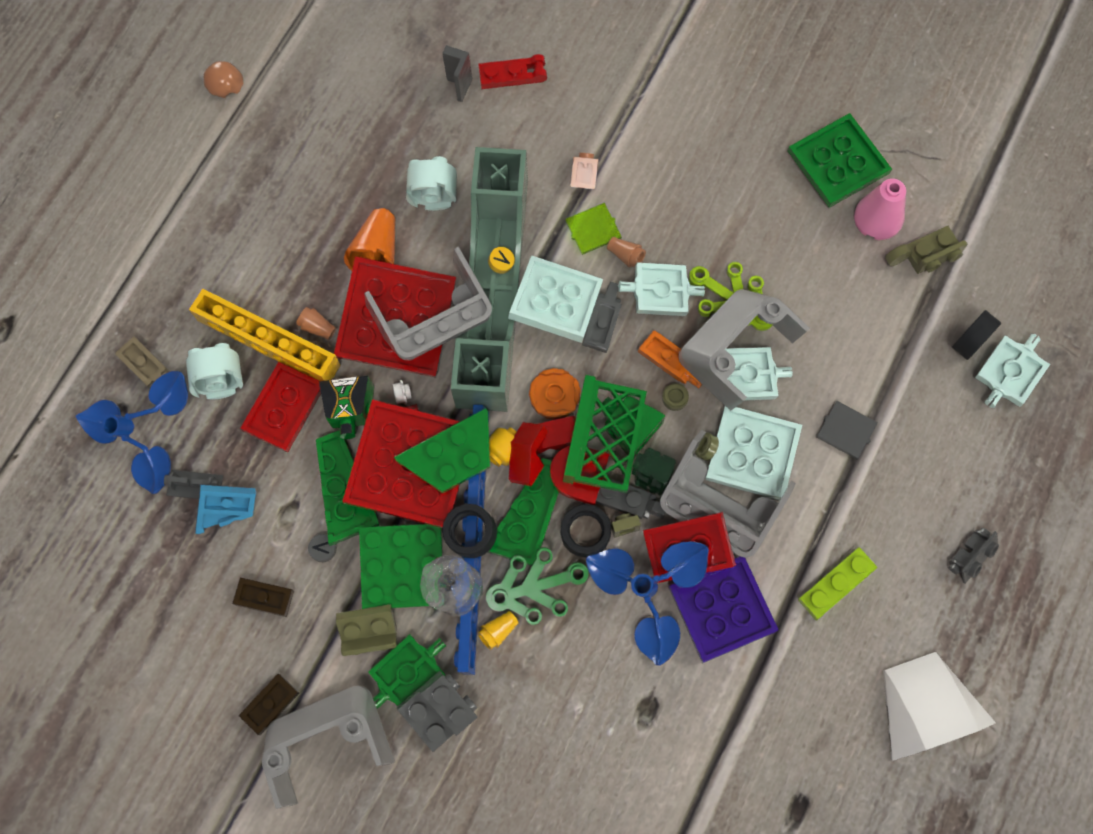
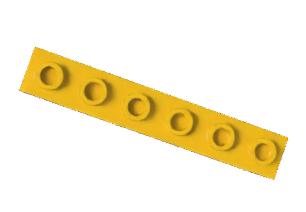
(264, 336)

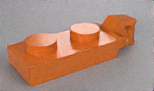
(666, 356)

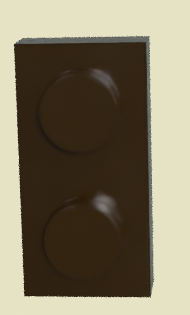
(263, 597)
(269, 704)

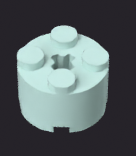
(431, 183)
(214, 371)

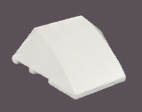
(928, 706)

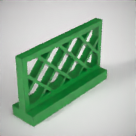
(582, 429)

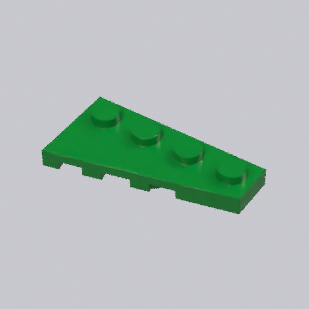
(335, 469)
(528, 519)

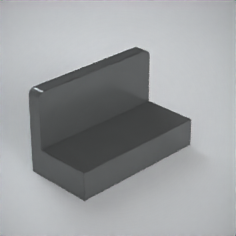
(458, 70)

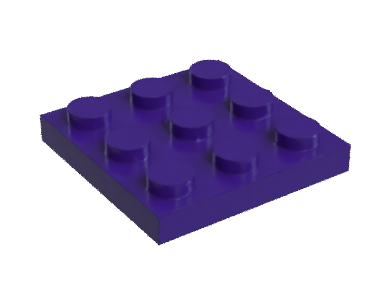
(724, 611)

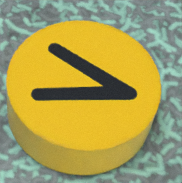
(501, 260)

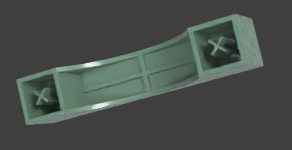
(497, 220)

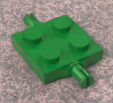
(405, 670)

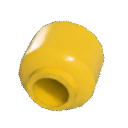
(500, 446)

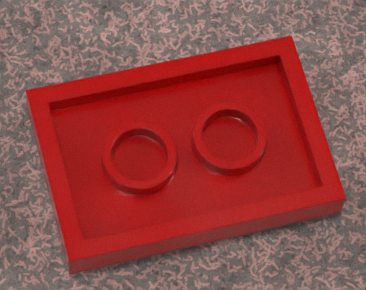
(282, 407)
(708, 530)

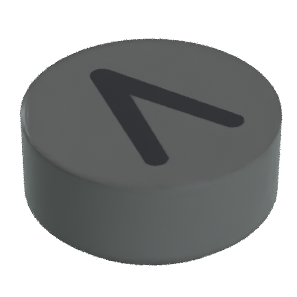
(320, 549)

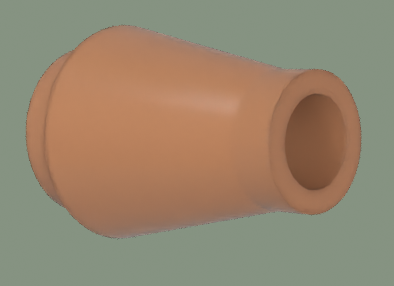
(626, 251)
(313, 322)

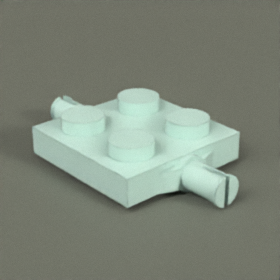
(661, 289)
(1012, 371)
(756, 373)

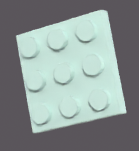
(555, 299)
(754, 452)

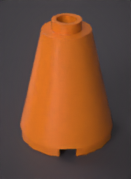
(374, 239)

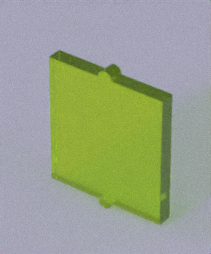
(592, 228)

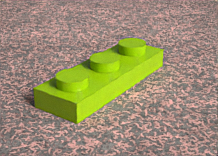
(837, 583)

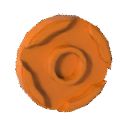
(554, 393)

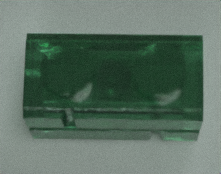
(653, 471)

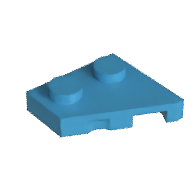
(223, 505)

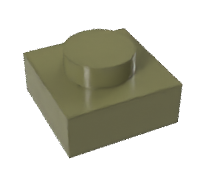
(625, 524)

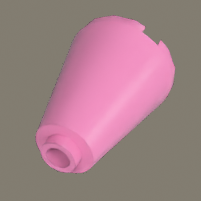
(882, 210)

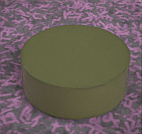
(898, 255)
(675, 397)
(707, 447)

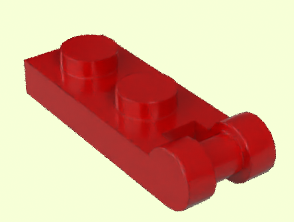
(512, 72)

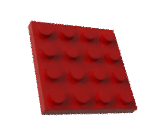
(399, 294)
(385, 485)

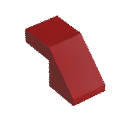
(558, 435)
(524, 462)

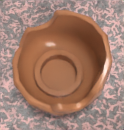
(223, 79)

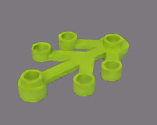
(725, 293)

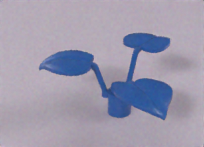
(105, 424)
(683, 561)

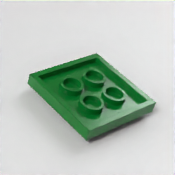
(839, 160)
(394, 563)

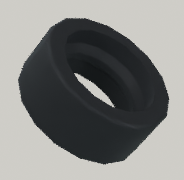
(976, 335)
(585, 510)
(458, 514)

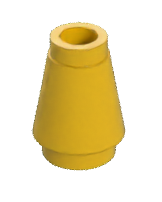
(497, 630)

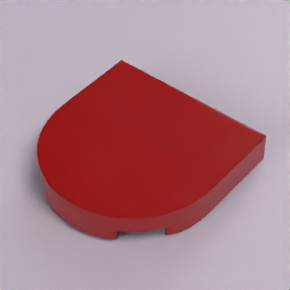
(576, 491)

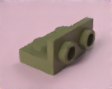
(935, 249)
(367, 630)

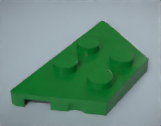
(451, 454)

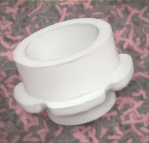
(401, 392)

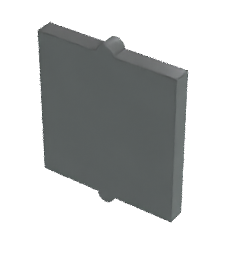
(847, 430)

